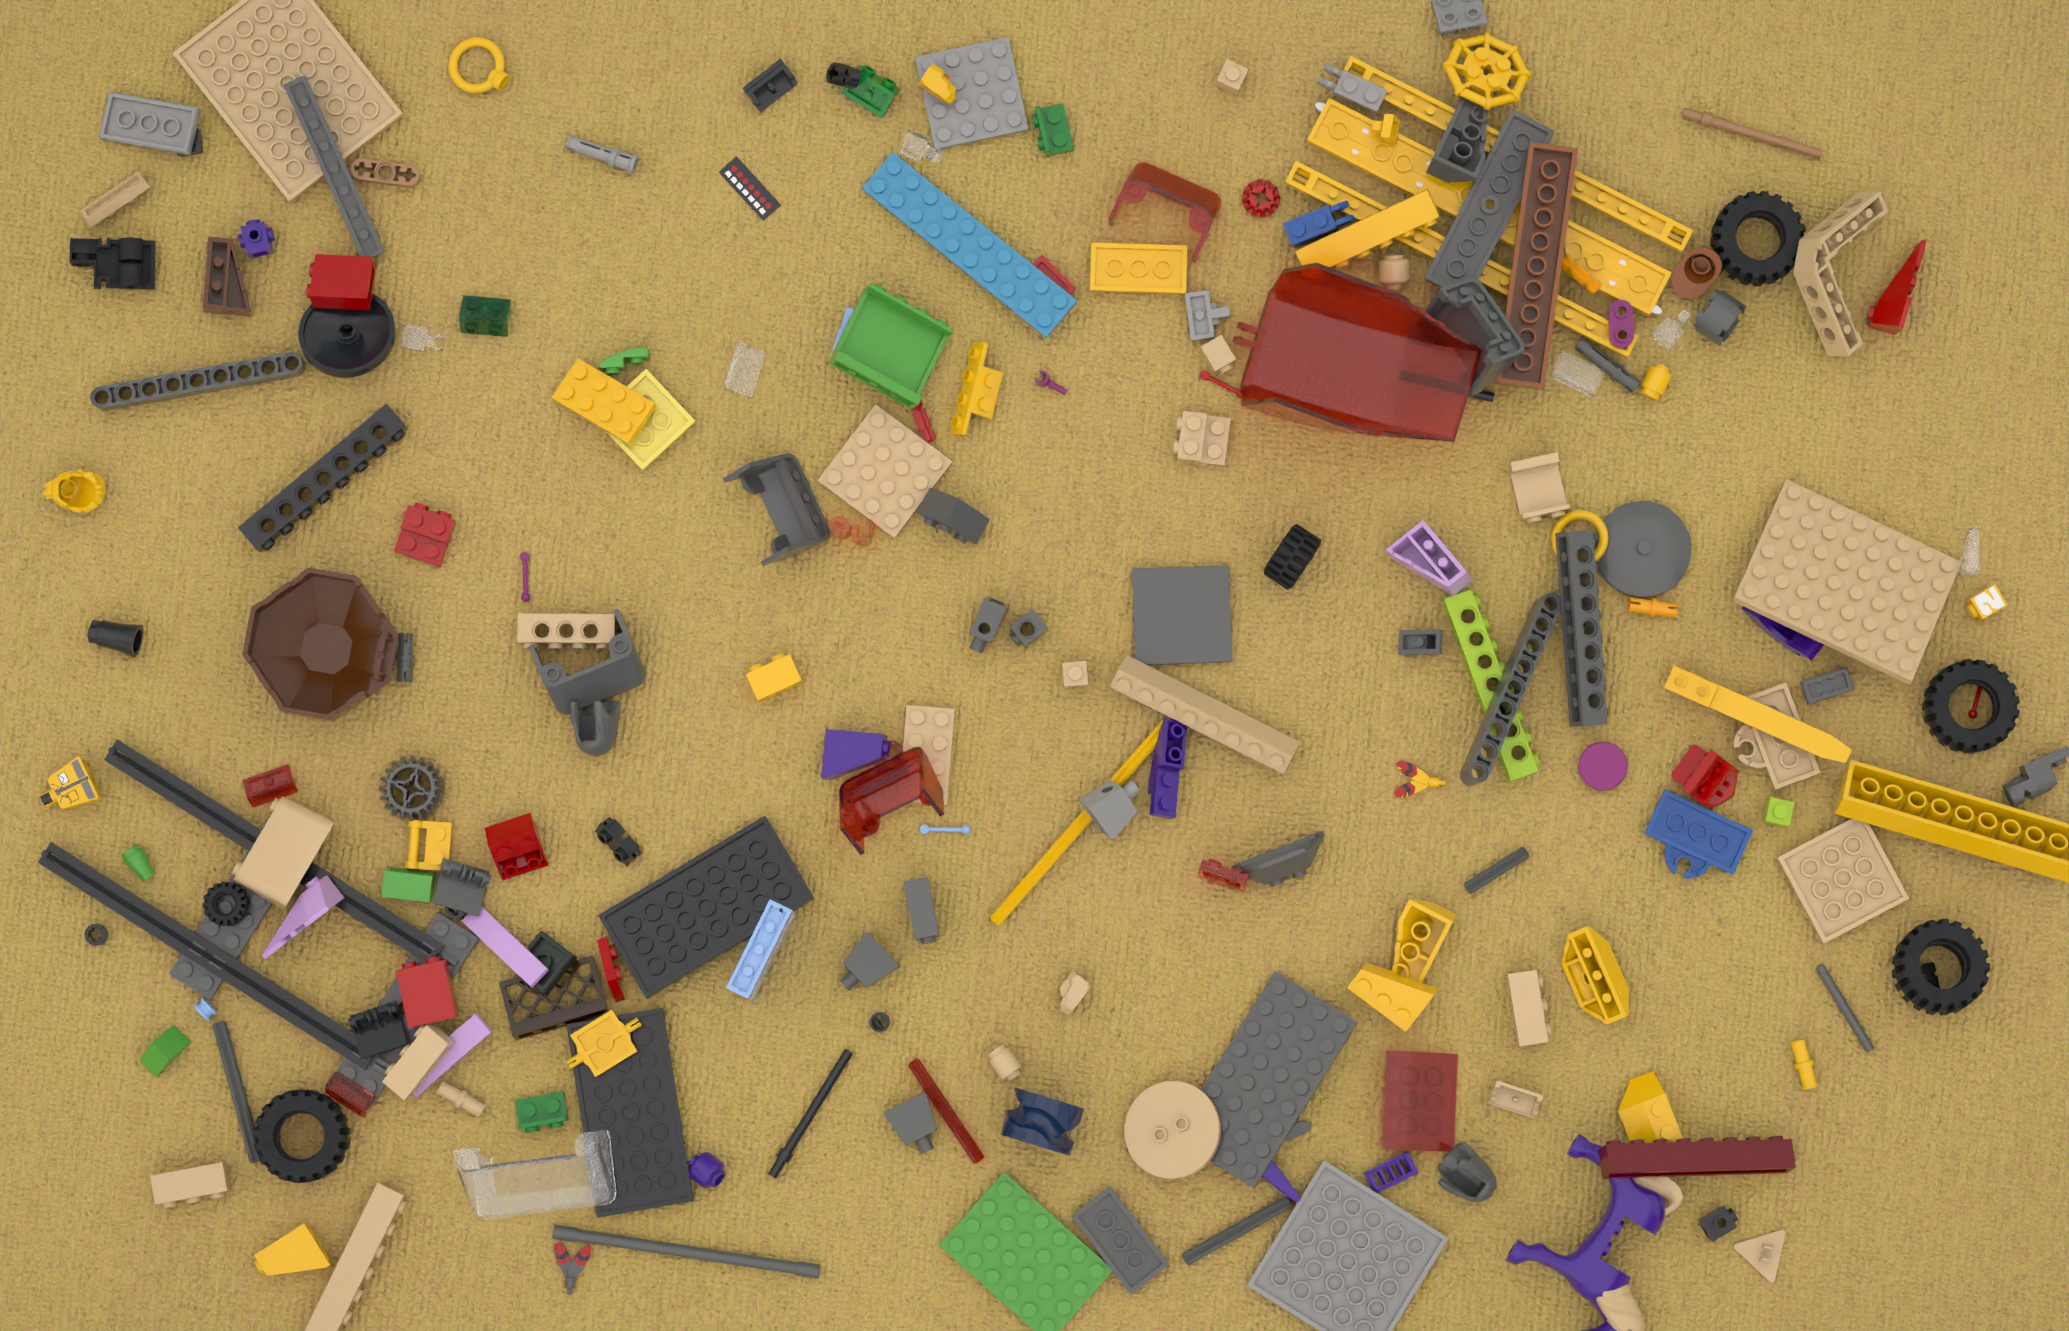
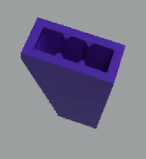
(852, 751)

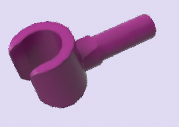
(1050, 383)

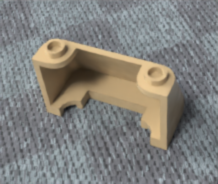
(282, 851)

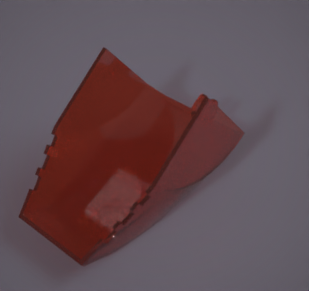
(1355, 359)

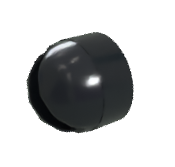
(876, 1025)

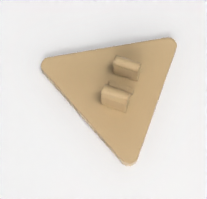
(1763, 1252)

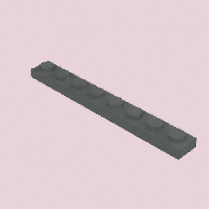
(333, 167)

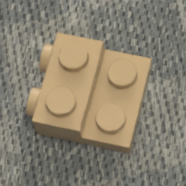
(1202, 438)

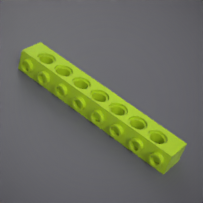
(1470, 602)

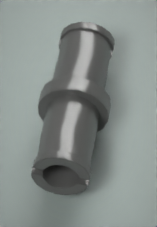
(405, 657)

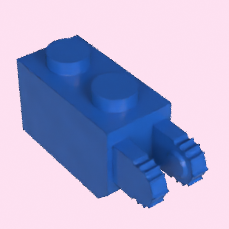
(1316, 224)

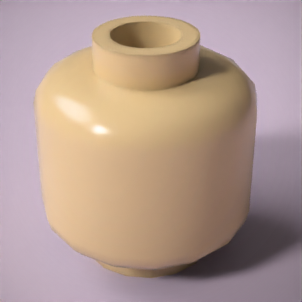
(1394, 270)

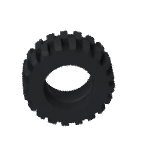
(1770, 209)
(2001, 695)
(1966, 949)
(269, 1127)

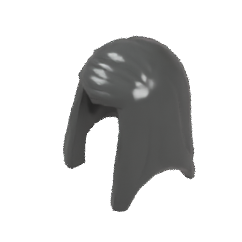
(596, 726)
(1466, 1174)

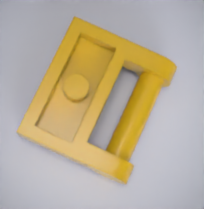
(437, 844)

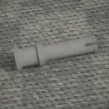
(612, 157)

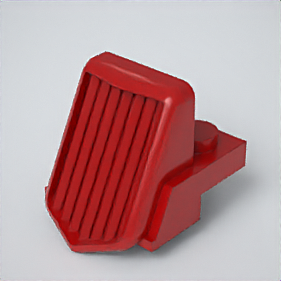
(1706, 776)

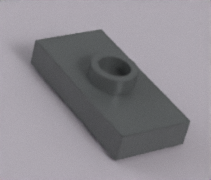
(1827, 686)

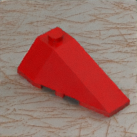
(1893, 305)

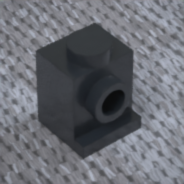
(1709, 1223)

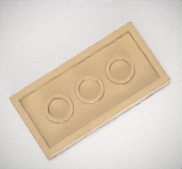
(933, 732)

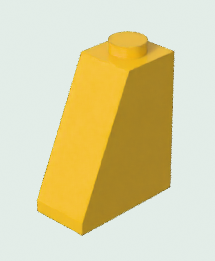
(293, 1253)

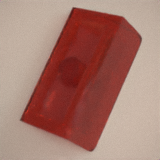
(270, 785)
(349, 1094)

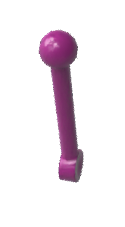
(524, 556)

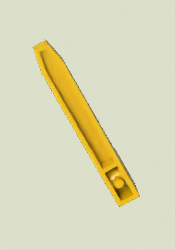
(1756, 714)

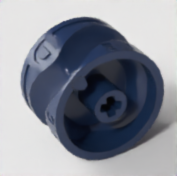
(1042, 1122)

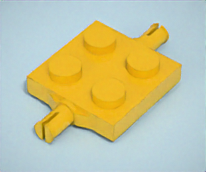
(603, 1043)

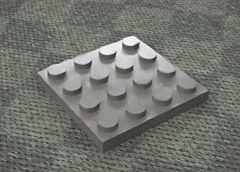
(986, 94)

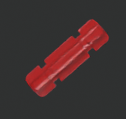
(923, 423)

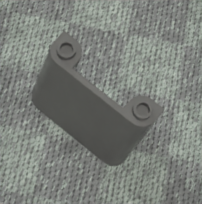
(1474, 314)

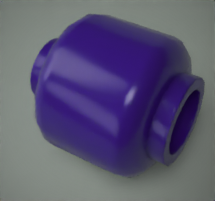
(706, 1170)

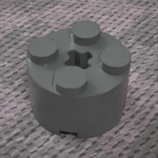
(1719, 318)

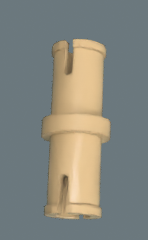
(461, 1099)

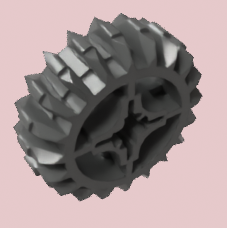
(409, 799)

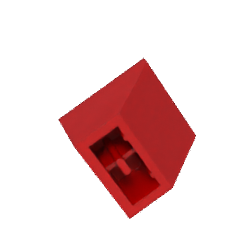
(516, 846)

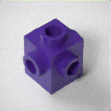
(259, 246)

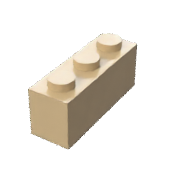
(1528, 1008)
(417, 1061)
(190, 1184)

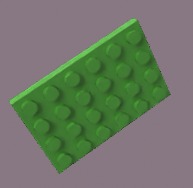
(1026, 1256)

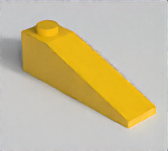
(1420, 937)

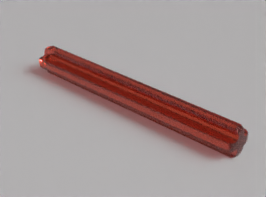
(946, 1111)

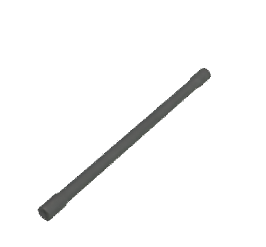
(574, 1234)

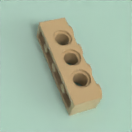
(530, 622)

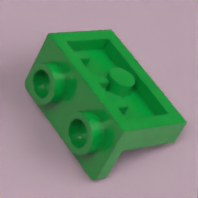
(873, 91)
(1054, 130)
(541, 1111)

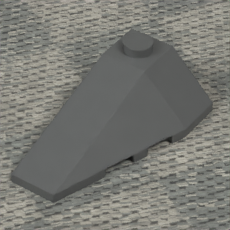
(1462, 145)

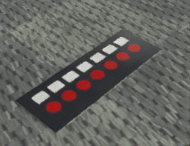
(749, 188)

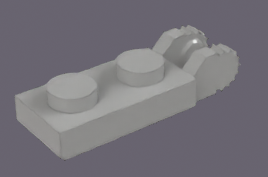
(1354, 89)

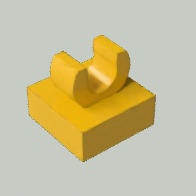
(1388, 128)

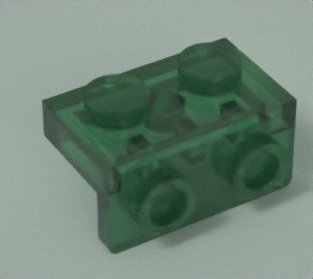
(484, 316)

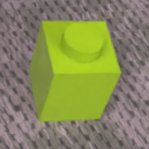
(1778, 812)

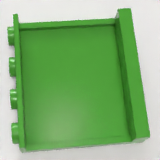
(890, 345)

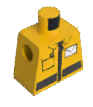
(72, 786)

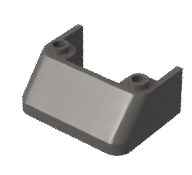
(788, 503)
(596, 682)

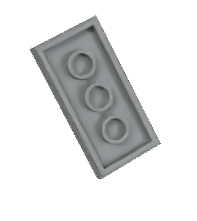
(149, 123)

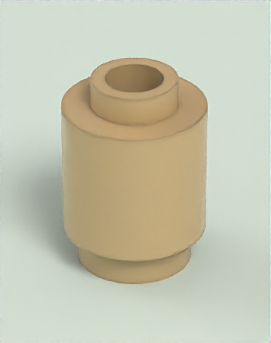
(1004, 1063)

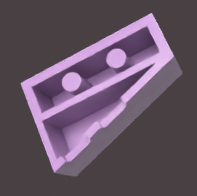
(1429, 558)

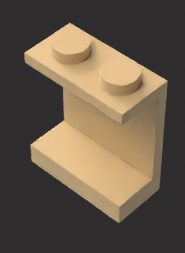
(1538, 487)

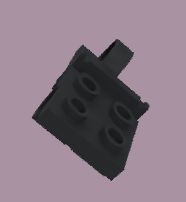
(119, 263)

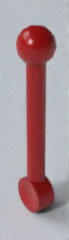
(1204, 375)
(1973, 713)

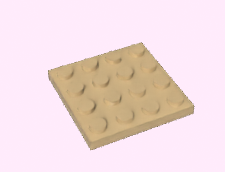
(884, 471)
(1842, 878)

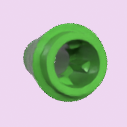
(138, 862)

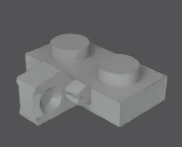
(1203, 315)

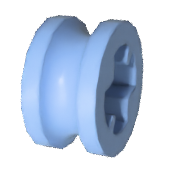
(205, 1009)

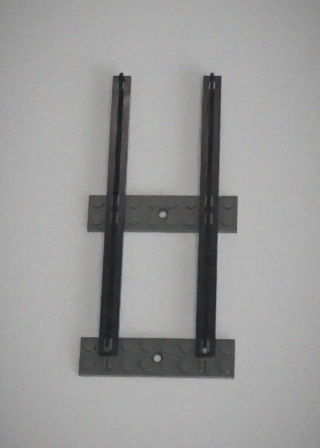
(214, 949)

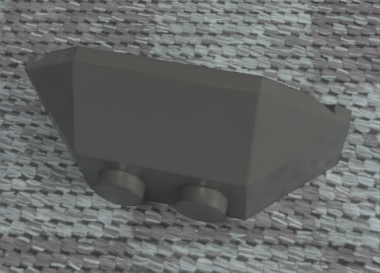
(1283, 861)

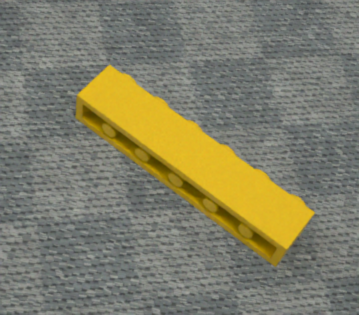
(1371, 231)

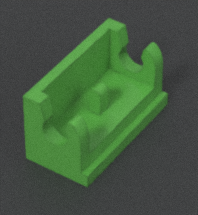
(408, 884)

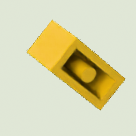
(773, 677)

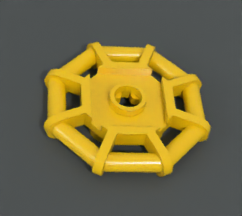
(1494, 62)

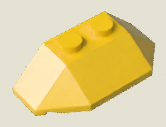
(1595, 975)
(1647, 1111)

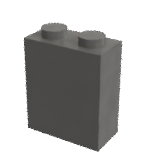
(921, 910)

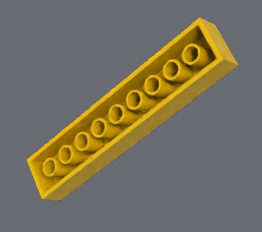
(1955, 820)

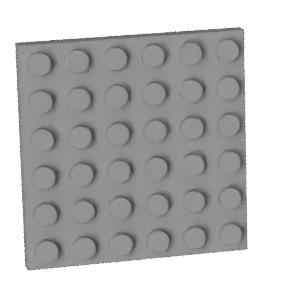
(1346, 1257)

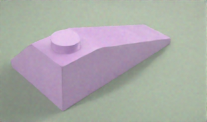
(311, 904)

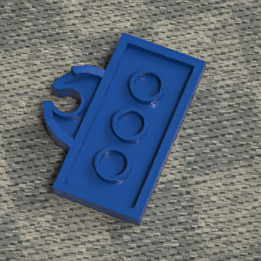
(1696, 836)

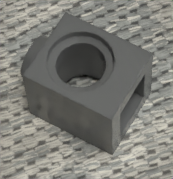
(1032, 619)

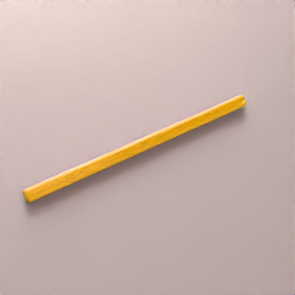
(1071, 833)

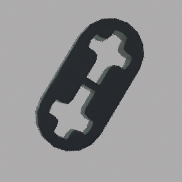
(843, 75)

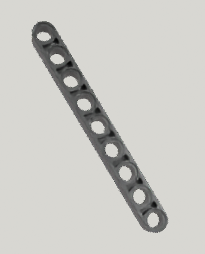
(186, 381)
(1503, 696)

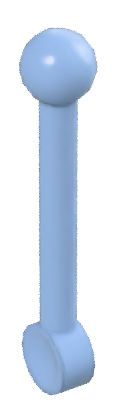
(926, 829)

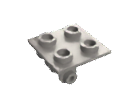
(1458, 15)

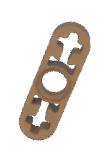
(404, 169)

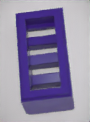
(1395, 1160)
(1278, 1180)

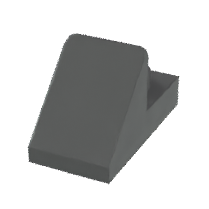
(1420, 642)

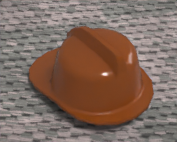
(1696, 272)

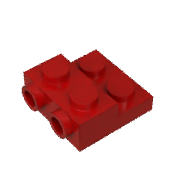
(425, 534)

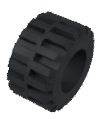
(1292, 556)

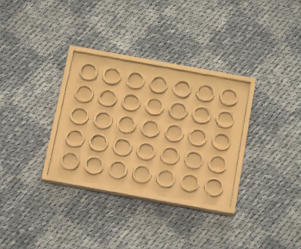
(242, 72)
(1847, 581)

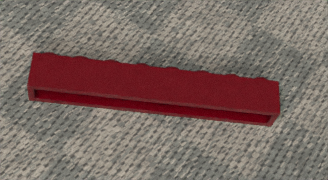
(1696, 1158)

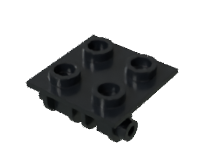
(378, 1030)

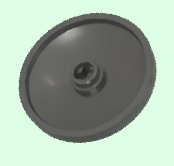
(1644, 549)

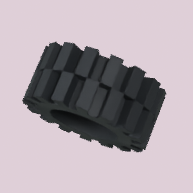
(215, 893)

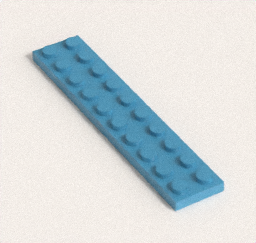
(969, 245)

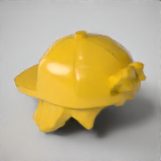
(76, 490)

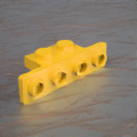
(978, 390)

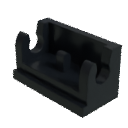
(770, 85)

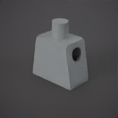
(1111, 806)

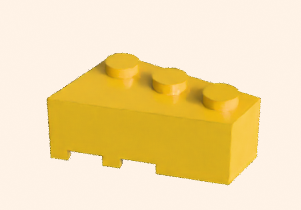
(1391, 994)

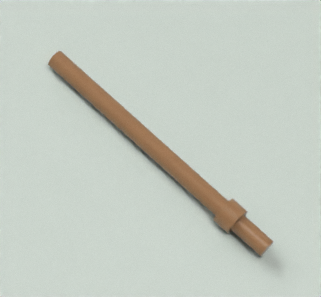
(1707, 119)

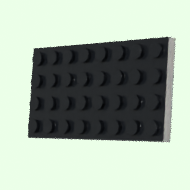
(704, 907)
(643, 1118)

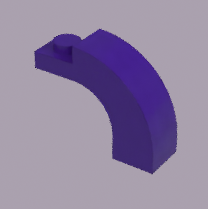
(1790, 639)

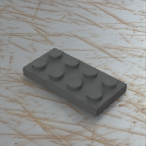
(1120, 1240)

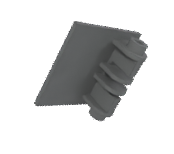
(461, 887)

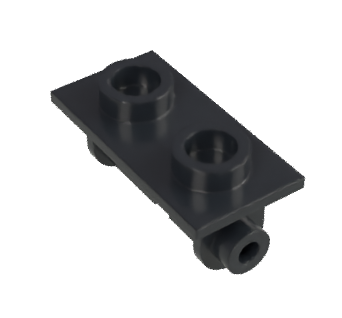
(623, 850)

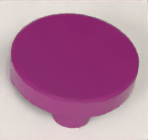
(1602, 766)

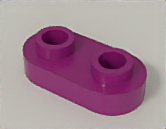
(1620, 323)

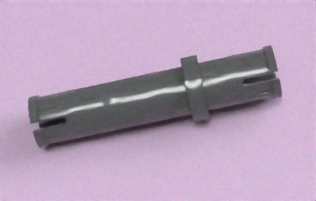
(1609, 366)

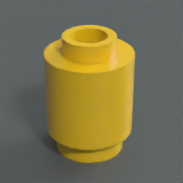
(1656, 381)

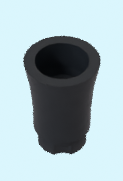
(116, 636)

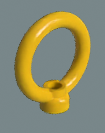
(496, 78)
(1585, 515)

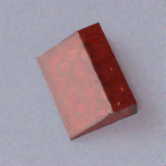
(1419, 1101)

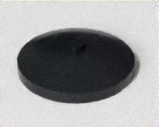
(347, 340)

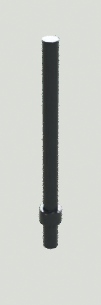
(785, 1154)

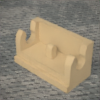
(1515, 1099)

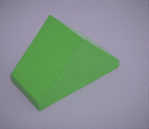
(164, 1050)

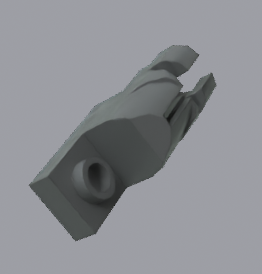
(2036, 777)

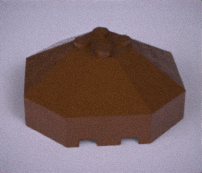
(320, 644)

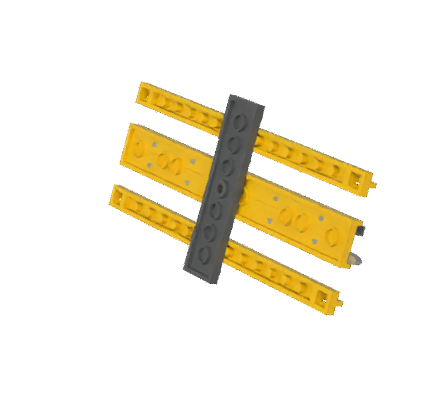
(1486, 207)

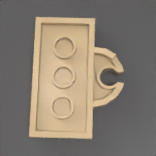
(1782, 760)

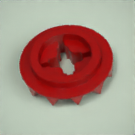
(1265, 208)

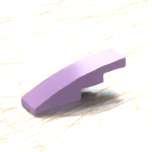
(506, 946)
(465, 1039)

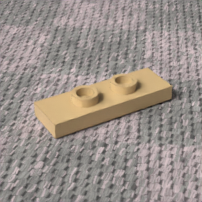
(114, 199)

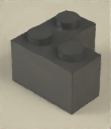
(952, 516)

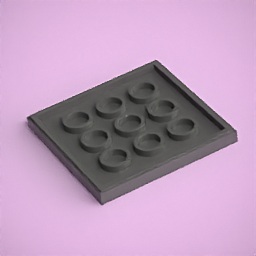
(1182, 615)

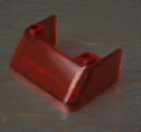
(1201, 201)
(884, 790)

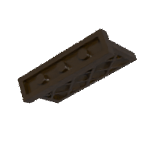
(558, 1018)

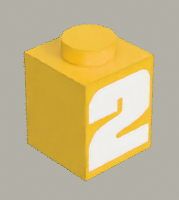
(1985, 603)

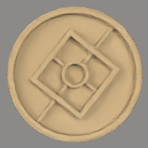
(1172, 1130)

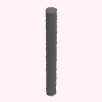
(1845, 1008)

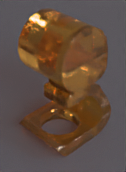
(843, 530)

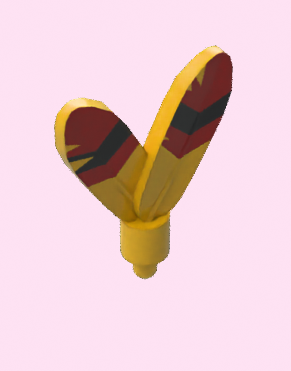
(1420, 782)

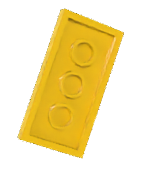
(1138, 268)
(604, 401)

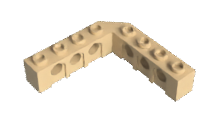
(1815, 271)

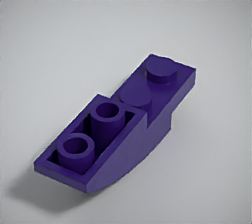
(1165, 768)

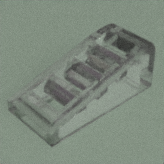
(1970, 555)

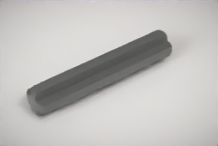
(1496, 870)

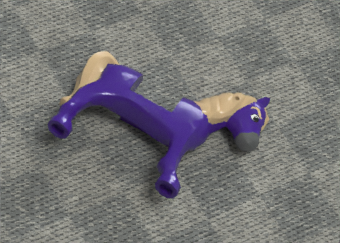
(1587, 1274)

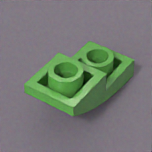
(617, 362)

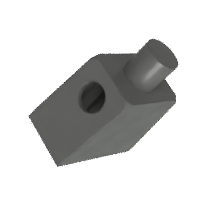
(992, 613)
(867, 963)
(914, 1122)

